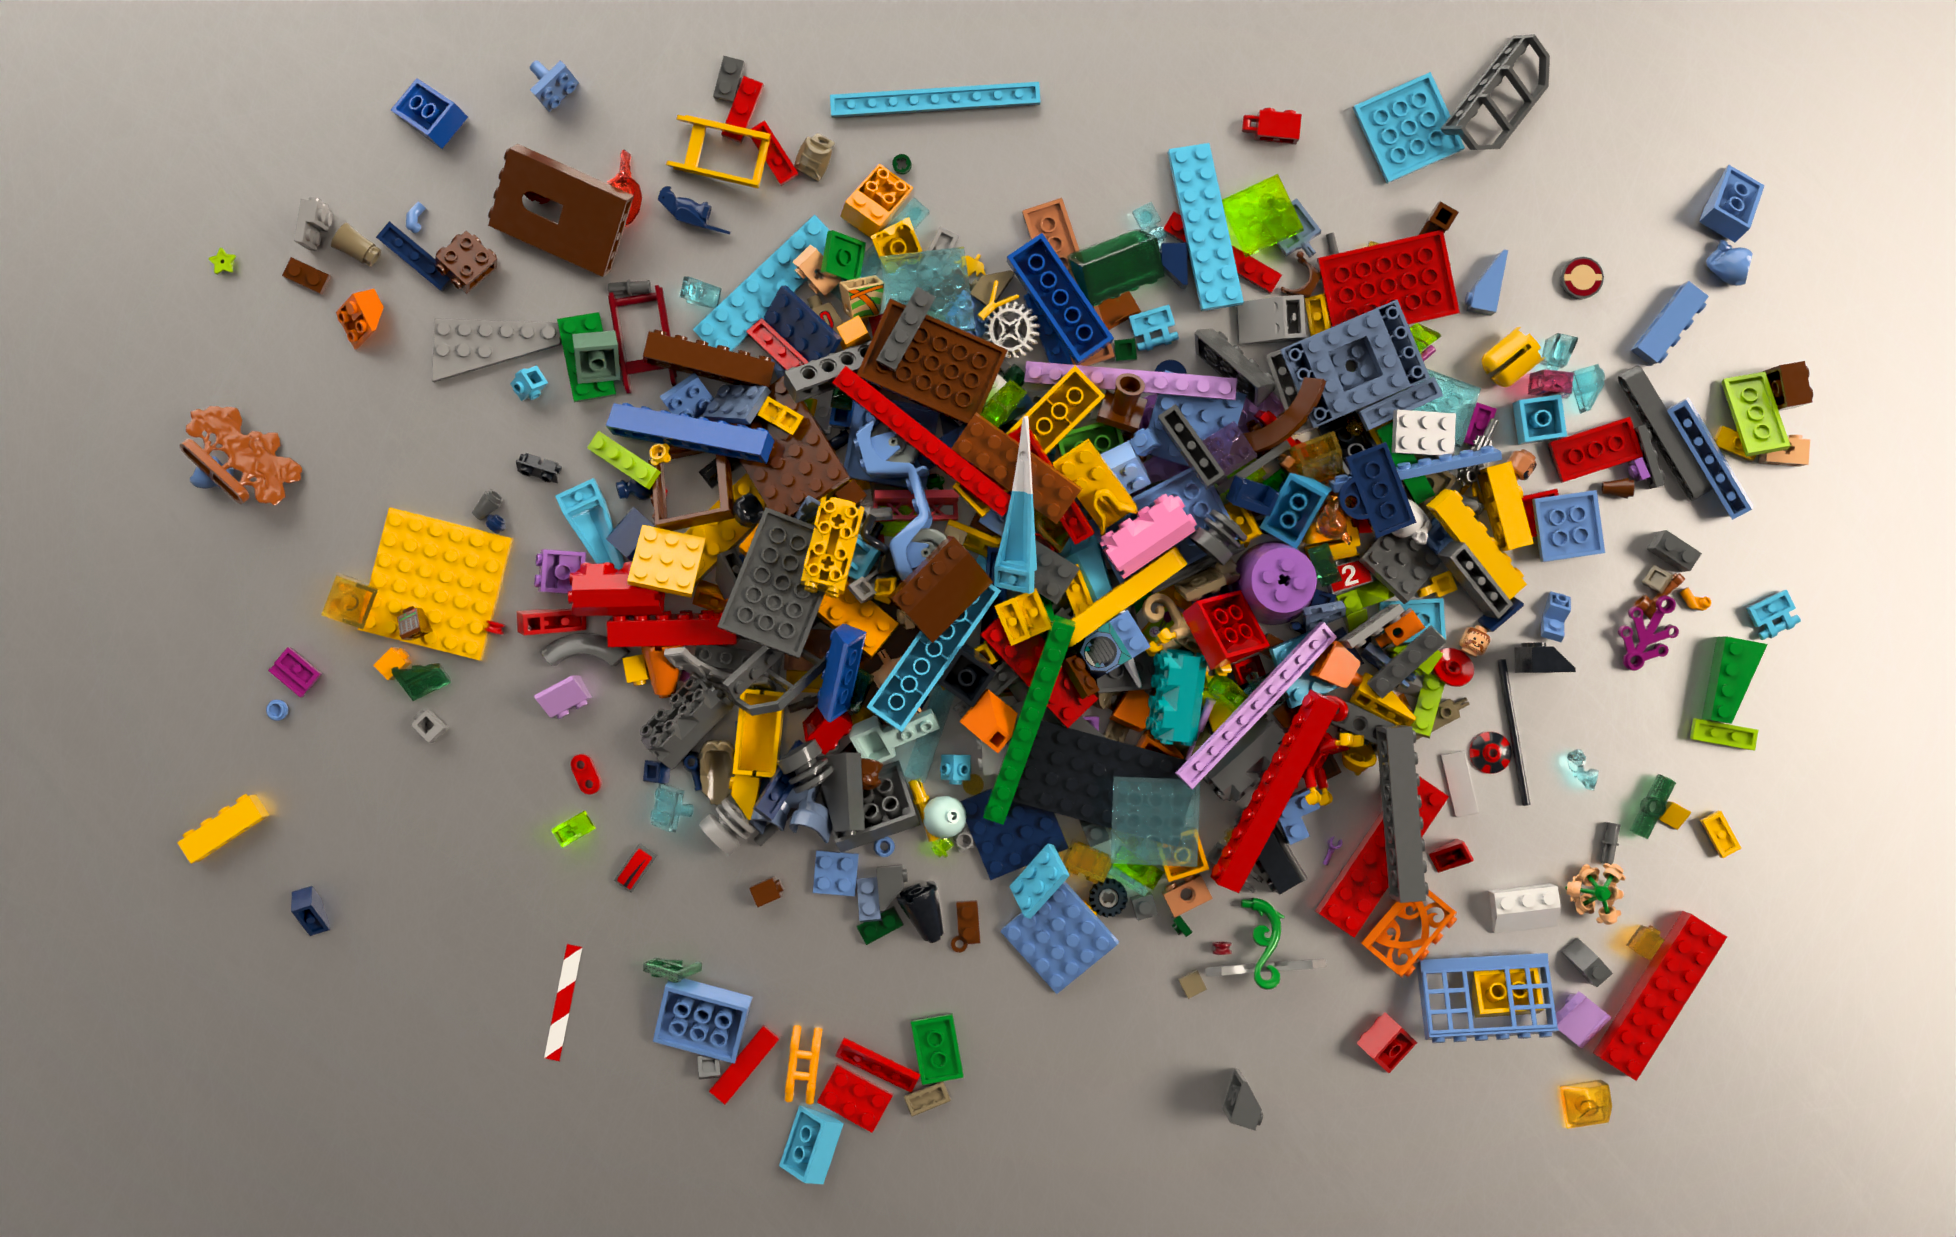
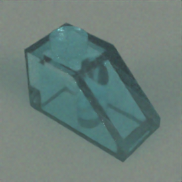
(1558, 351)
(1587, 386)

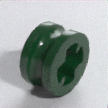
(908, 163)

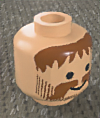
(1475, 641)

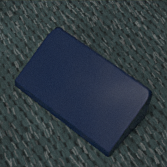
(1492, 624)

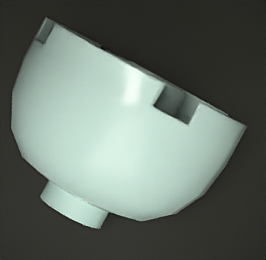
(944, 816)

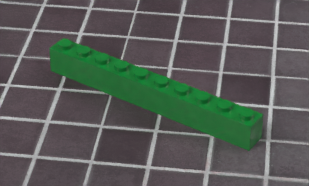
(1029, 719)

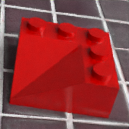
(1225, 629)

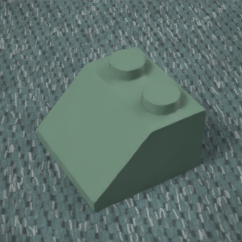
(596, 356)

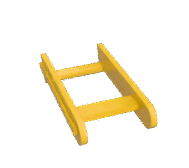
(696, 143)

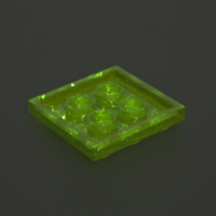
(1262, 215)

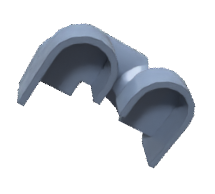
(808, 814)

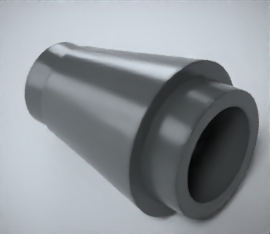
(487, 504)

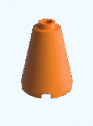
(661, 672)

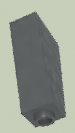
(844, 792)

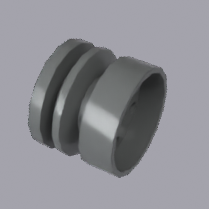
(1218, 537)
(805, 766)

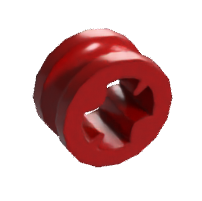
(495, 627)

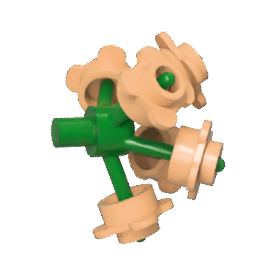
(1606, 893)

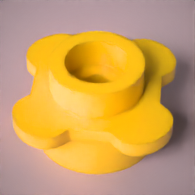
(654, 452)

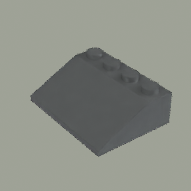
(1231, 363)
(886, 810)

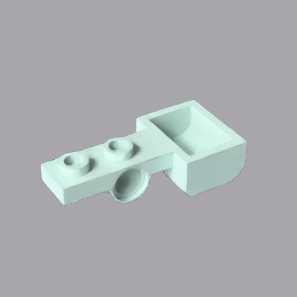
(880, 743)

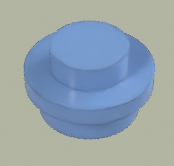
(277, 710)

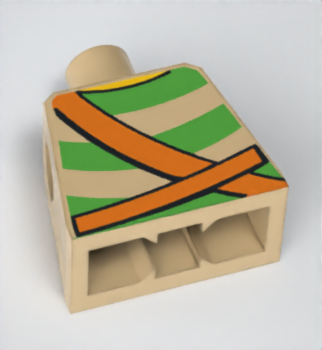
(862, 297)

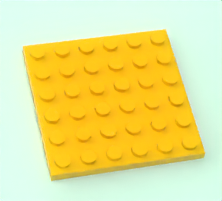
(444, 571)

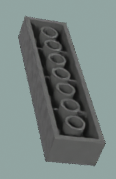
(1401, 813)

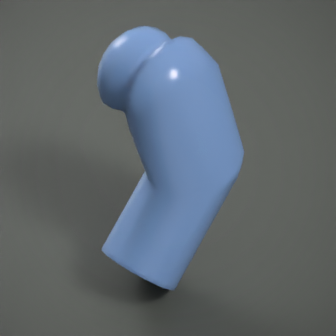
(412, 217)

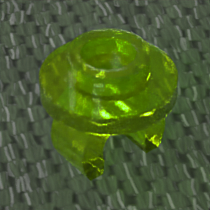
(941, 847)

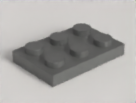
(1052, 573)

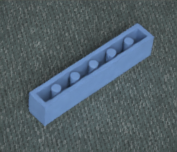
(1710, 458)

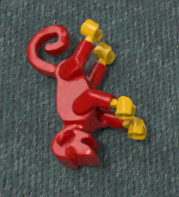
(1328, 745)

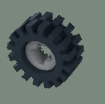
(1106, 908)

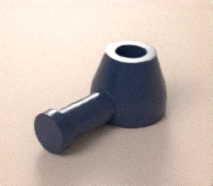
(695, 770)

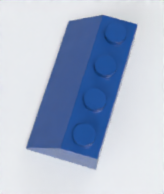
(841, 671)

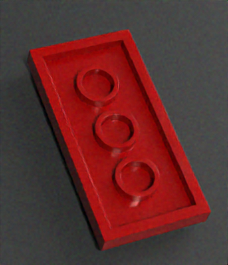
(1595, 449)

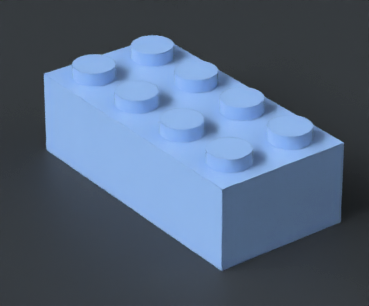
(1126, 467)

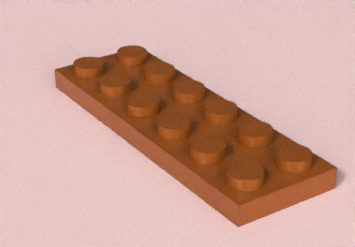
(997, 456)

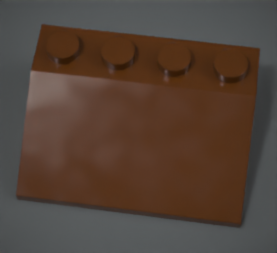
(941, 588)

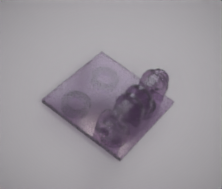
(1230, 448)

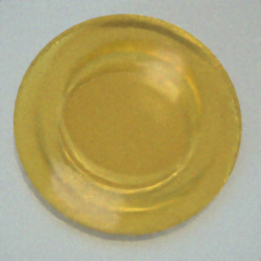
(973, 786)

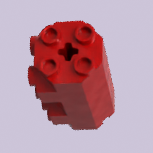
(605, 592)

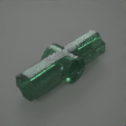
(1659, 794)

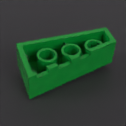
(1730, 677)

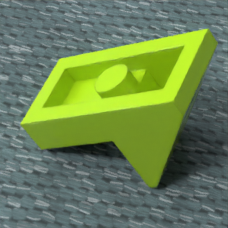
(1354, 611)

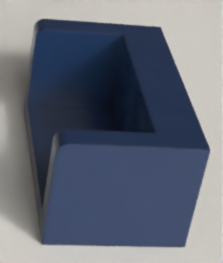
(1252, 495)

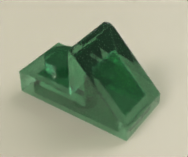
(1324, 564)

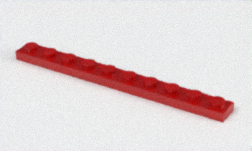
(923, 441)

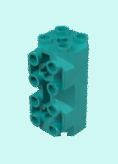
(1178, 696)

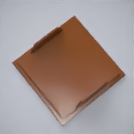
(1118, 309)

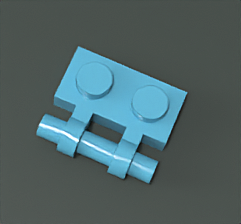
(1151, 321)
(1771, 608)

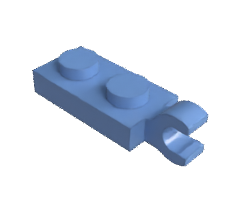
(1378, 659)

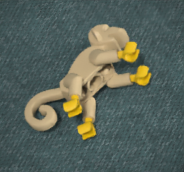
(1179, 633)

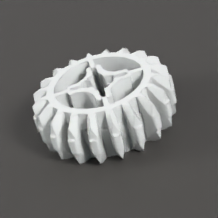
(1018, 324)

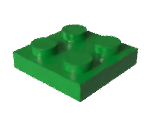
(842, 256)

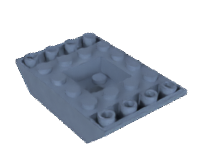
(1383, 356)

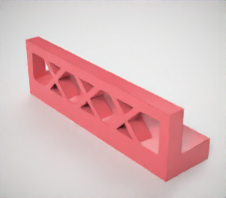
(904, 498)

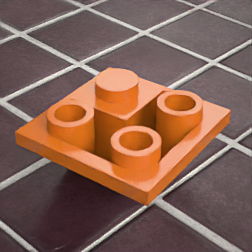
(360, 316)
(991, 720)

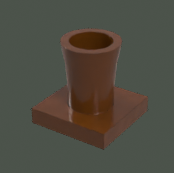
(1124, 406)

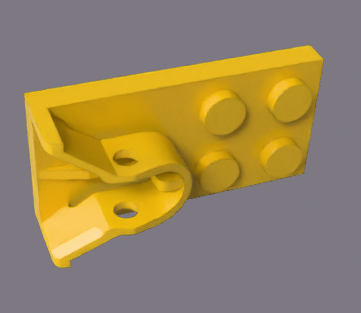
(1102, 491)

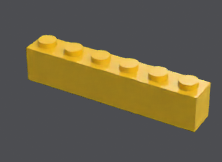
(1463, 527)

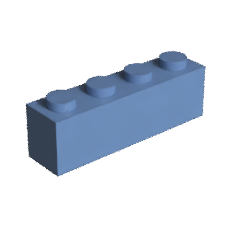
(1670, 323)

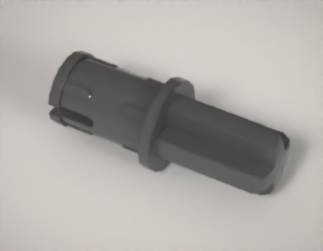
(630, 287)
(1610, 843)

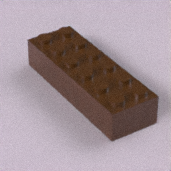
(707, 361)

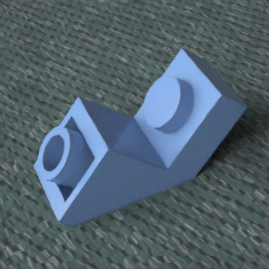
(1555, 613)

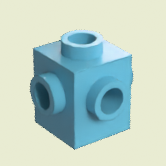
(528, 383)
(955, 768)

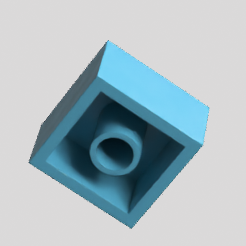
(1539, 419)

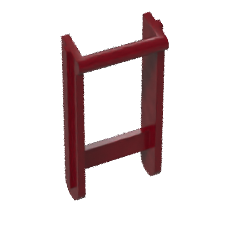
(638, 366)

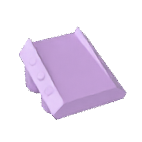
(1581, 1019)

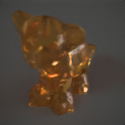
(1331, 519)

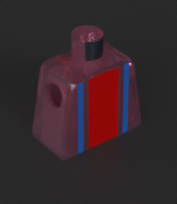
(1551, 384)

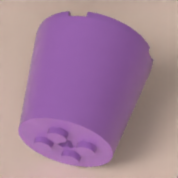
(1259, 583)

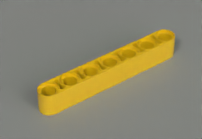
(1126, 593)

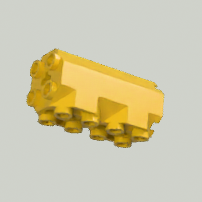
(832, 546)

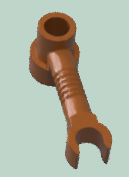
(1648, 605)

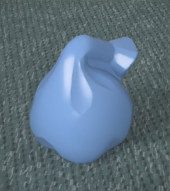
(1730, 263)

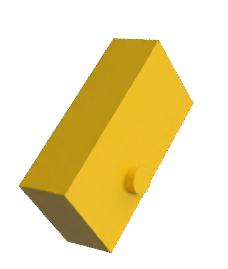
(1505, 506)

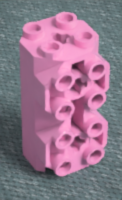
(1148, 534)

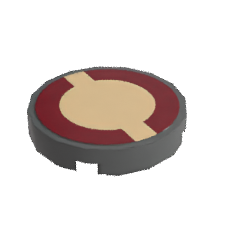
(1582, 277)

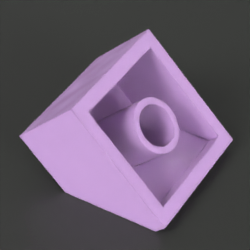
(564, 696)

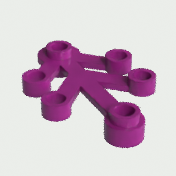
(1647, 635)

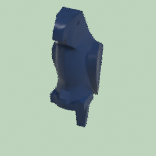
(687, 209)

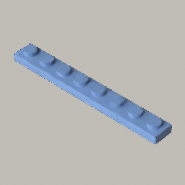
(1427, 466)

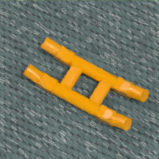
(812, 1055)

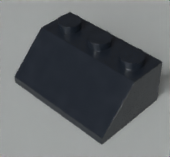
(1540, 659)

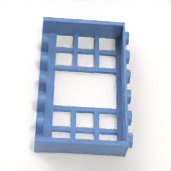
(1487, 963)

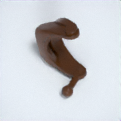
(1313, 280)

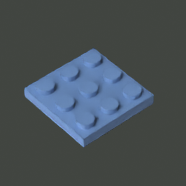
(1568, 526)

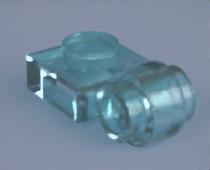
(1148, 218)

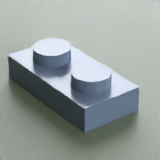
(868, 900)

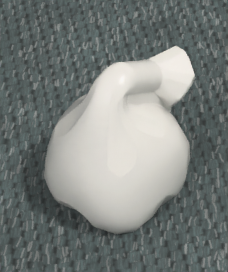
(1417, 530)

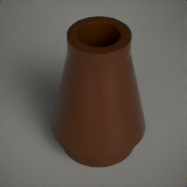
(1620, 488)

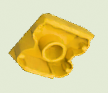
(897, 239)

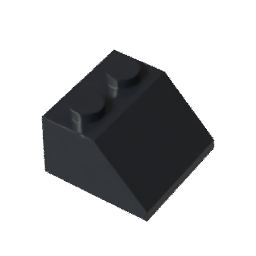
(967, 675)

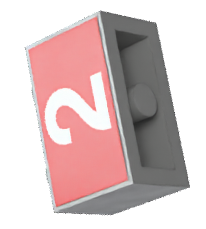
(1352, 575)

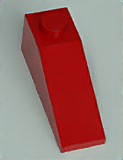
(549, 621)

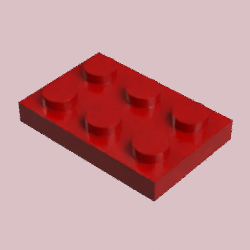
(855, 1098)

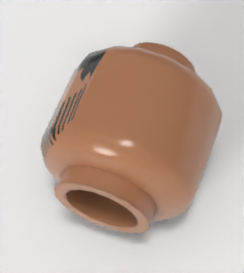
(1523, 464)

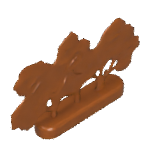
(247, 453)

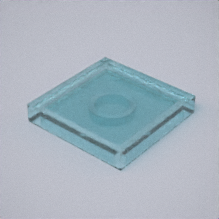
(1127, 880)

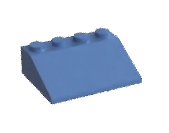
(702, 1019)

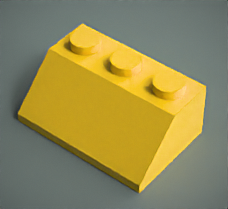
(1491, 995)

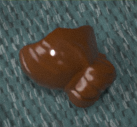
(870, 773)

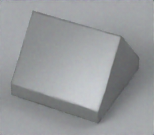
(1414, 687)

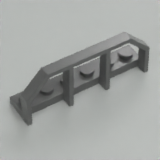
(1491, 78)
(759, 664)

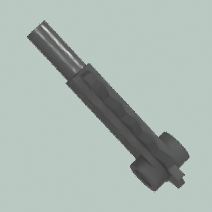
(1469, 474)

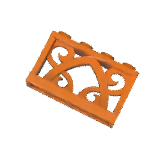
(1380, 935)

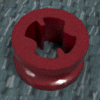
(1222, 948)

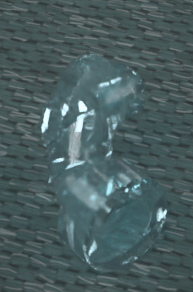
(1576, 762)

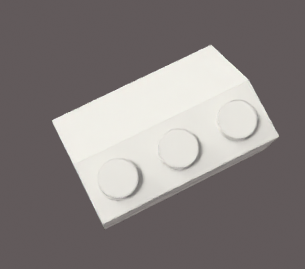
(1524, 907)

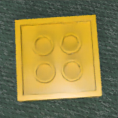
(666, 561)

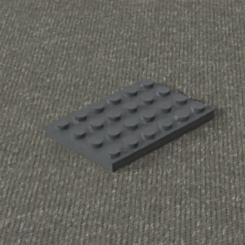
(768, 593)

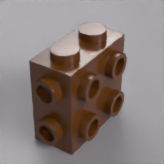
(465, 261)

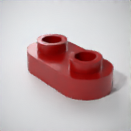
(587, 773)

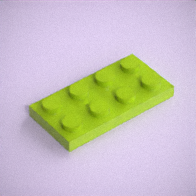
(1755, 414)

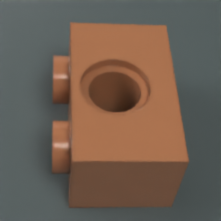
(1199, 894)

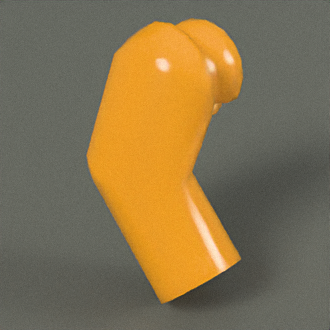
(1693, 602)

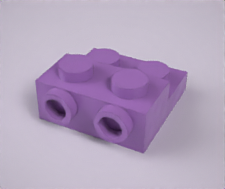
(556, 569)

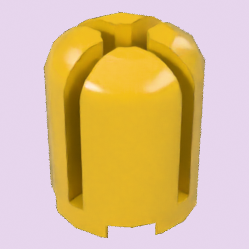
(1519, 365)
(1338, 547)

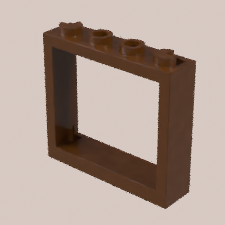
(726, 495)

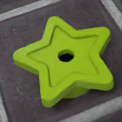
(228, 261)

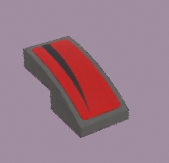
(635, 867)

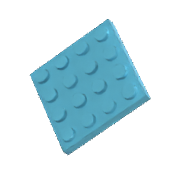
(1406, 127)

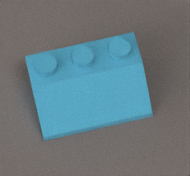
(811, 1145)

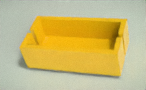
(758, 736)

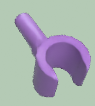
(1331, 850)

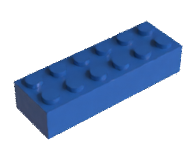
(1059, 299)

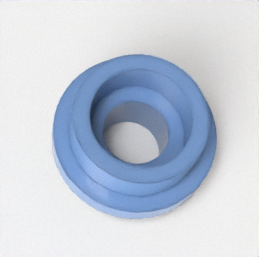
(884, 853)

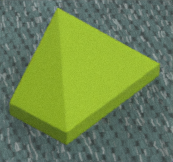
(1373, 593)

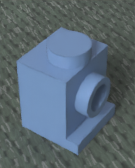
(1145, 441)

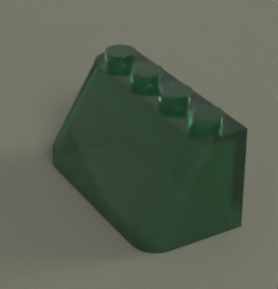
(1117, 265)

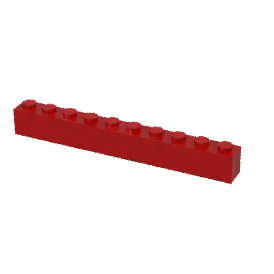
(1274, 791)

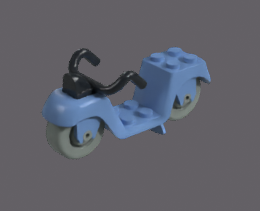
(891, 457)

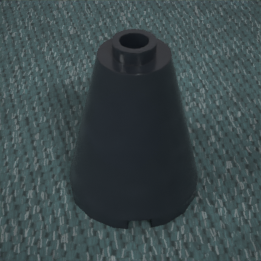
(923, 910)

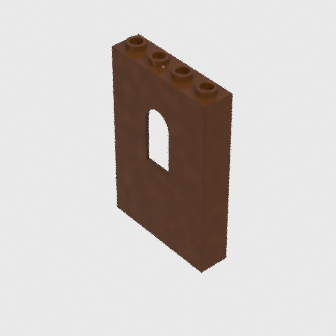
(590, 215)

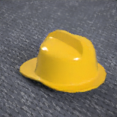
(1359, 758)

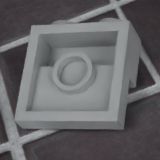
(312, 219)

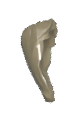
(716, 769)

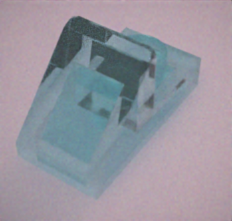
(700, 293)

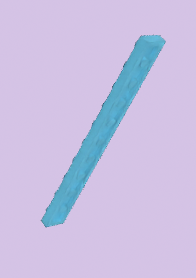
(935, 99)

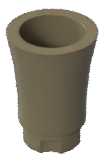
(355, 245)

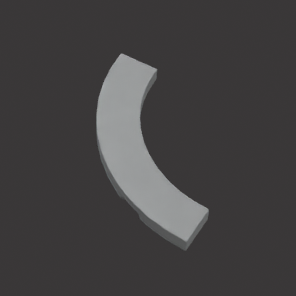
(683, 659)
(1280, 966)

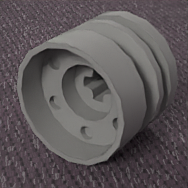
(723, 830)

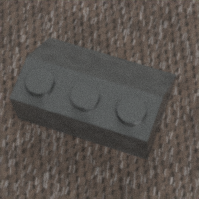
(1241, 1103)

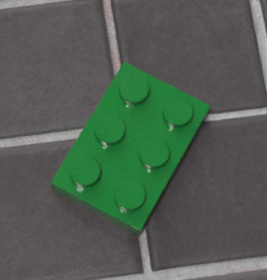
(937, 1049)

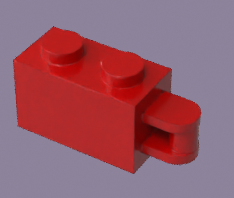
(1274, 126)

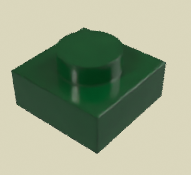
(1125, 350)
(1180, 926)

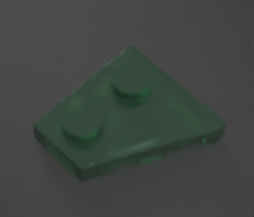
(421, 679)
(671, 969)

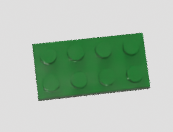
(575, 325)

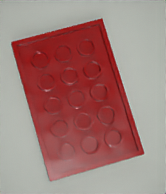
(1404, 270)

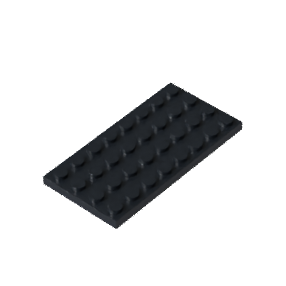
(1075, 771)

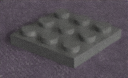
(1400, 564)

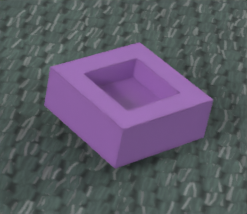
(1638, 469)

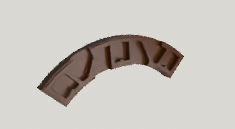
(1291, 419)

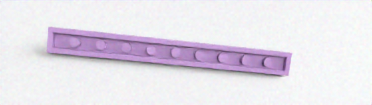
(1155, 382)
(1256, 705)

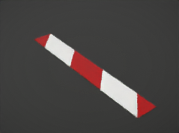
(563, 1002)

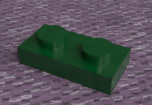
(874, 930)

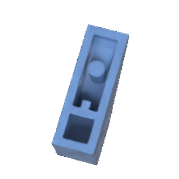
(1485, 293)

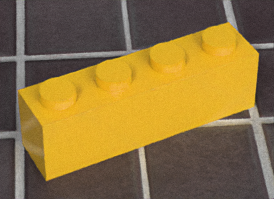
(223, 828)

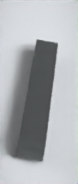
(1664, 433)

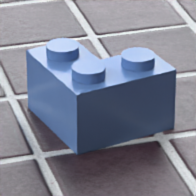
(1290, 819)

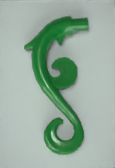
(1271, 943)

